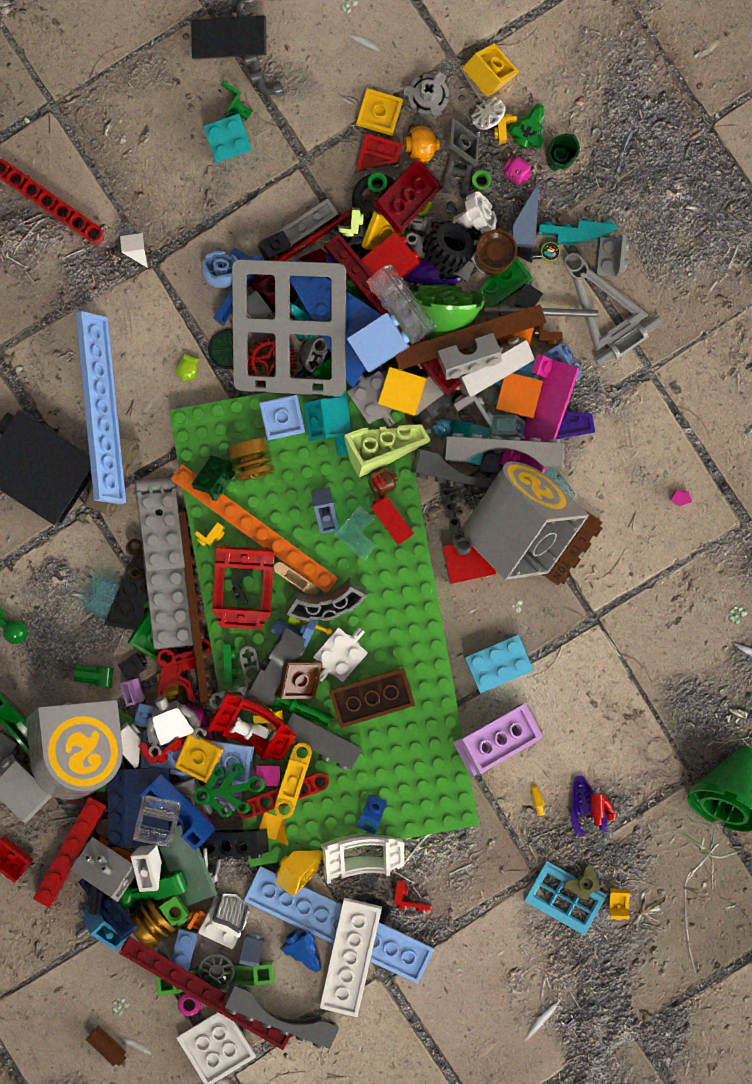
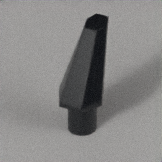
(528, 255)

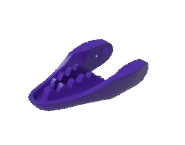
(428, 275)
(582, 804)

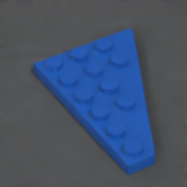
(317, 299)

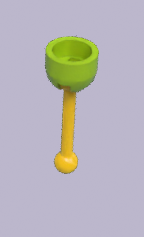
(293, 621)

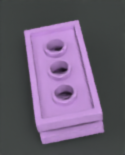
(498, 739)

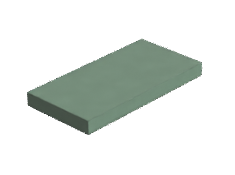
(192, 865)

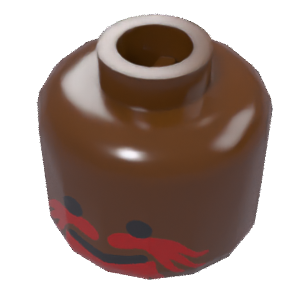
(383, 481)

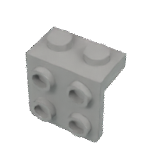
(465, 401)

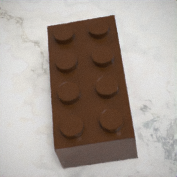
(372, 697)

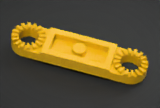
(293, 780)

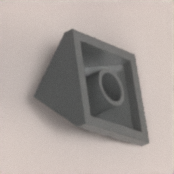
(463, 143)

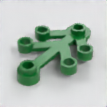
(226, 790)

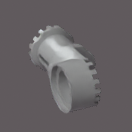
(422, 223)

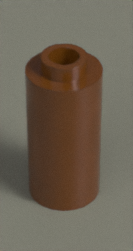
(106, 1046)

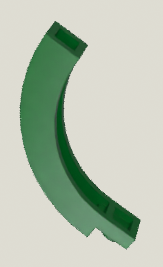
(14, 721)

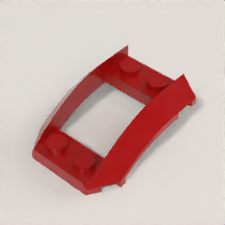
(247, 559)
(227, 713)

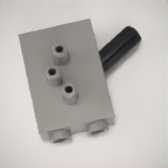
(105, 871)

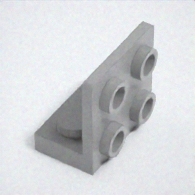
(611, 257)

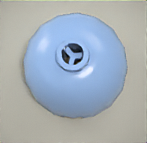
(218, 269)

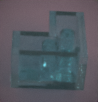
(351, 533)

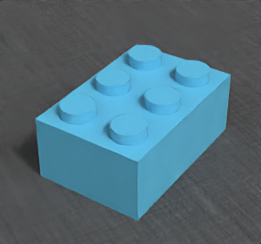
(498, 663)

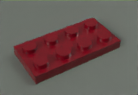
(407, 195)

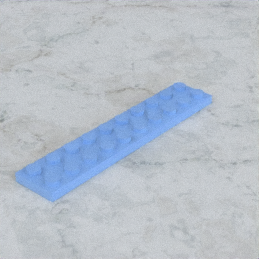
(100, 408)
(321, 916)

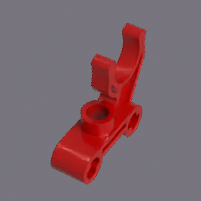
(171, 671)

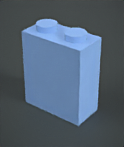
(379, 341)

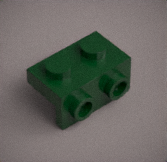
(214, 477)

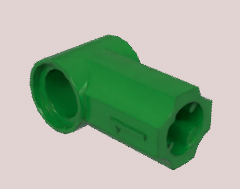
(97, 675)

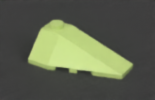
(379, 447)

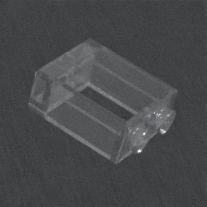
(150, 807)

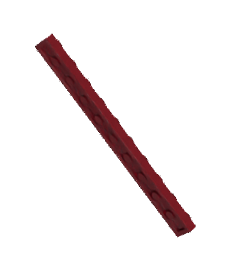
(359, 274)
(195, 988)

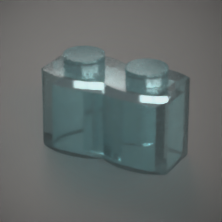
(102, 597)

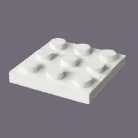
(216, 1047)

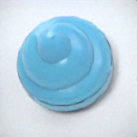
(442, 427)

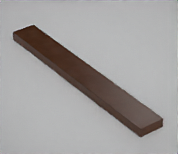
(466, 337)

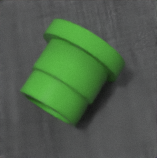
(484, 174)

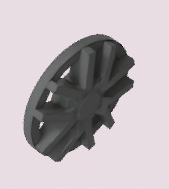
(217, 970)

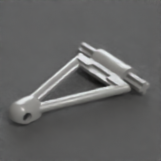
(623, 336)

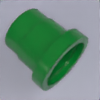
(377, 176)

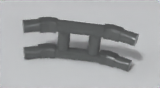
(450, 170)

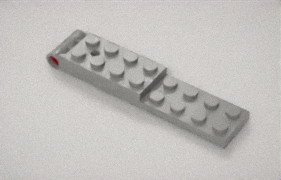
(163, 563)

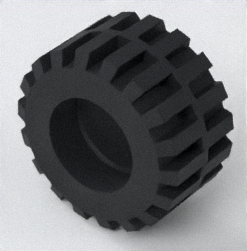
(448, 247)

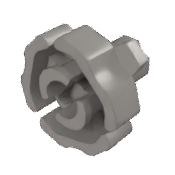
(426, 99)

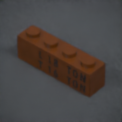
(579, 543)

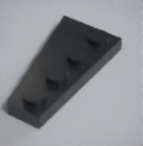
(130, 601)

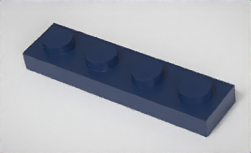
(113, 913)

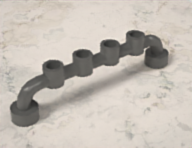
(256, 75)
(462, 544)

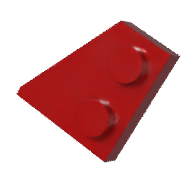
(378, 152)

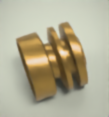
(250, 459)
(151, 924)

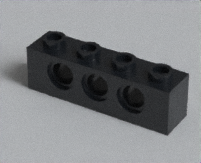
(255, 838)

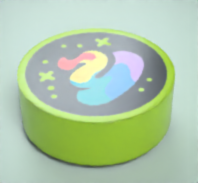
(550, 251)

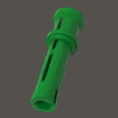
(294, 705)

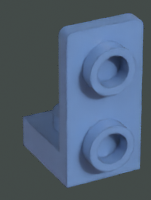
(306, 631)

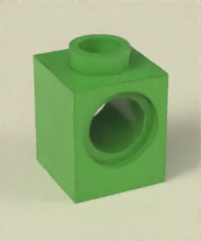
(174, 901)

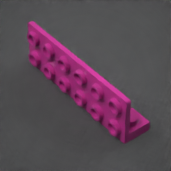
(552, 402)

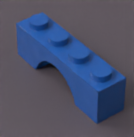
(194, 825)

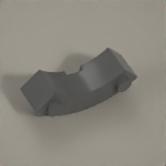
(326, 605)
(267, 679)

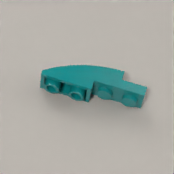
(585, 232)

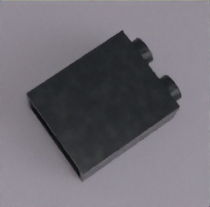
(41, 467)

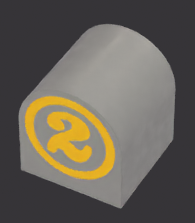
(523, 522)
(74, 747)

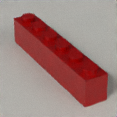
(70, 850)

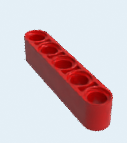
(273, 794)

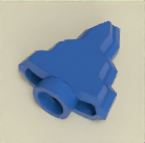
(303, 949)

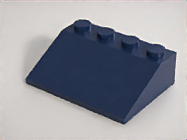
(125, 805)

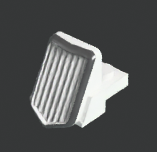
(225, 919)

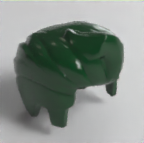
(562, 151)

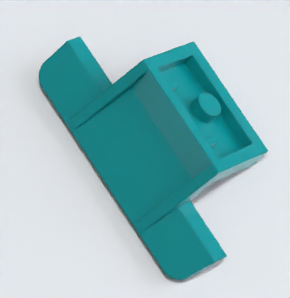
(328, 420)

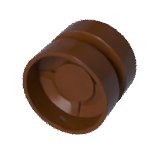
(495, 252)

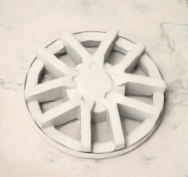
(488, 113)

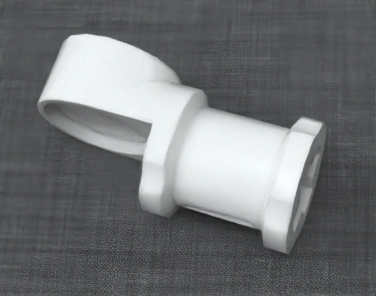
(248, 729)

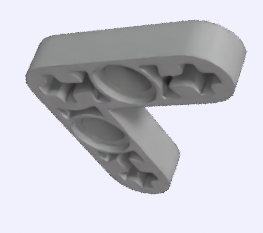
(241, 689)

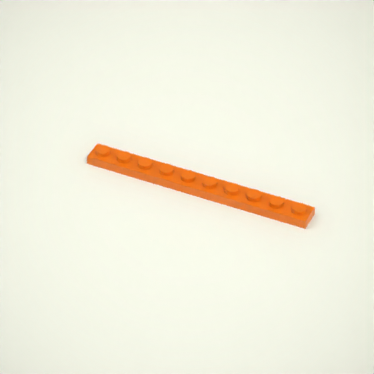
(259, 532)

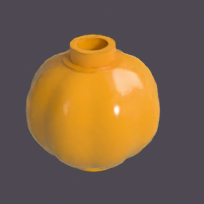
(421, 143)

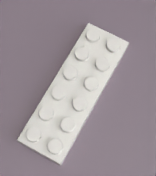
(350, 957)

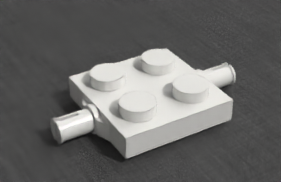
(340, 654)

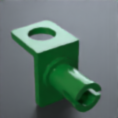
(236, 106)
(325, 369)

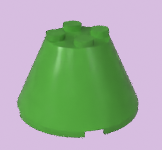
(449, 307)

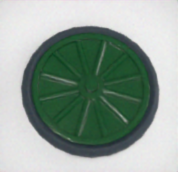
(221, 349)

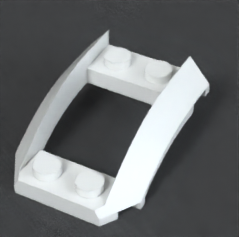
(337, 866)

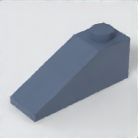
(525, 225)

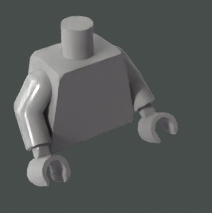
(171, 722)

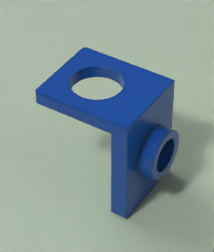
(372, 813)

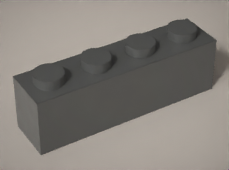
(324, 742)

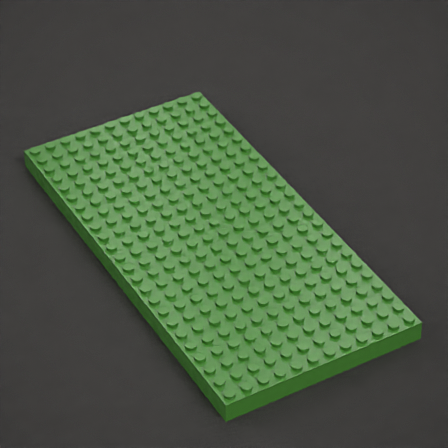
(405, 753)

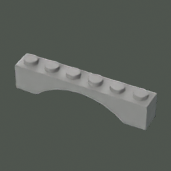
(463, 449)

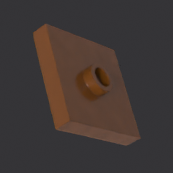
(299, 679)

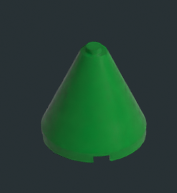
(726, 792)

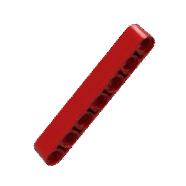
(53, 209)

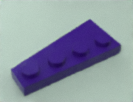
(574, 424)

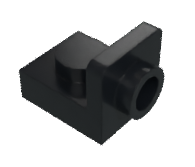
(133, 666)

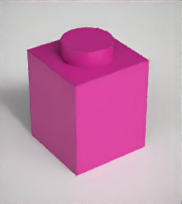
(270, 774)

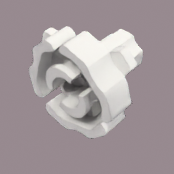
(477, 214)

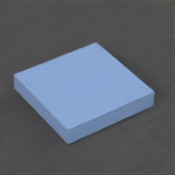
(282, 417)

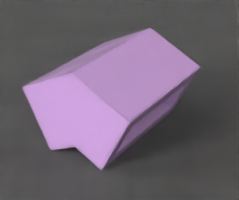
(132, 692)

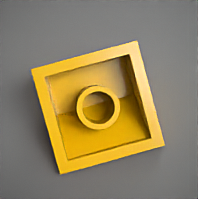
(490, 69)
(298, 870)

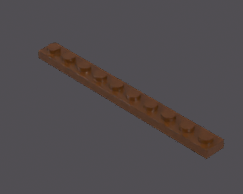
(199, 654)

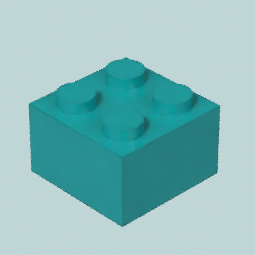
(227, 137)

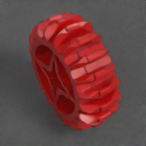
(254, 358)

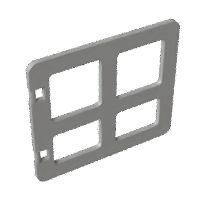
(284, 326)

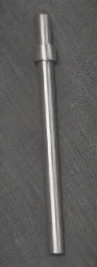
(504, 310)

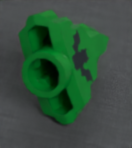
(528, 128)

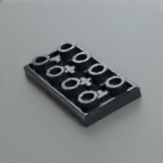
(229, 37)

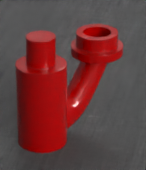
(598, 803)

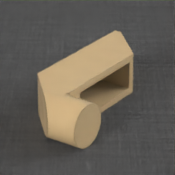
(296, 579)

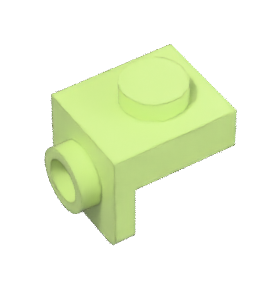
(356, 220)

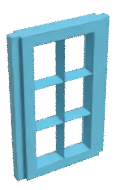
(558, 914)

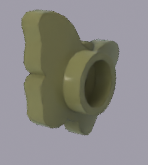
(577, 886)

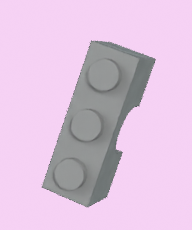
(456, 364)

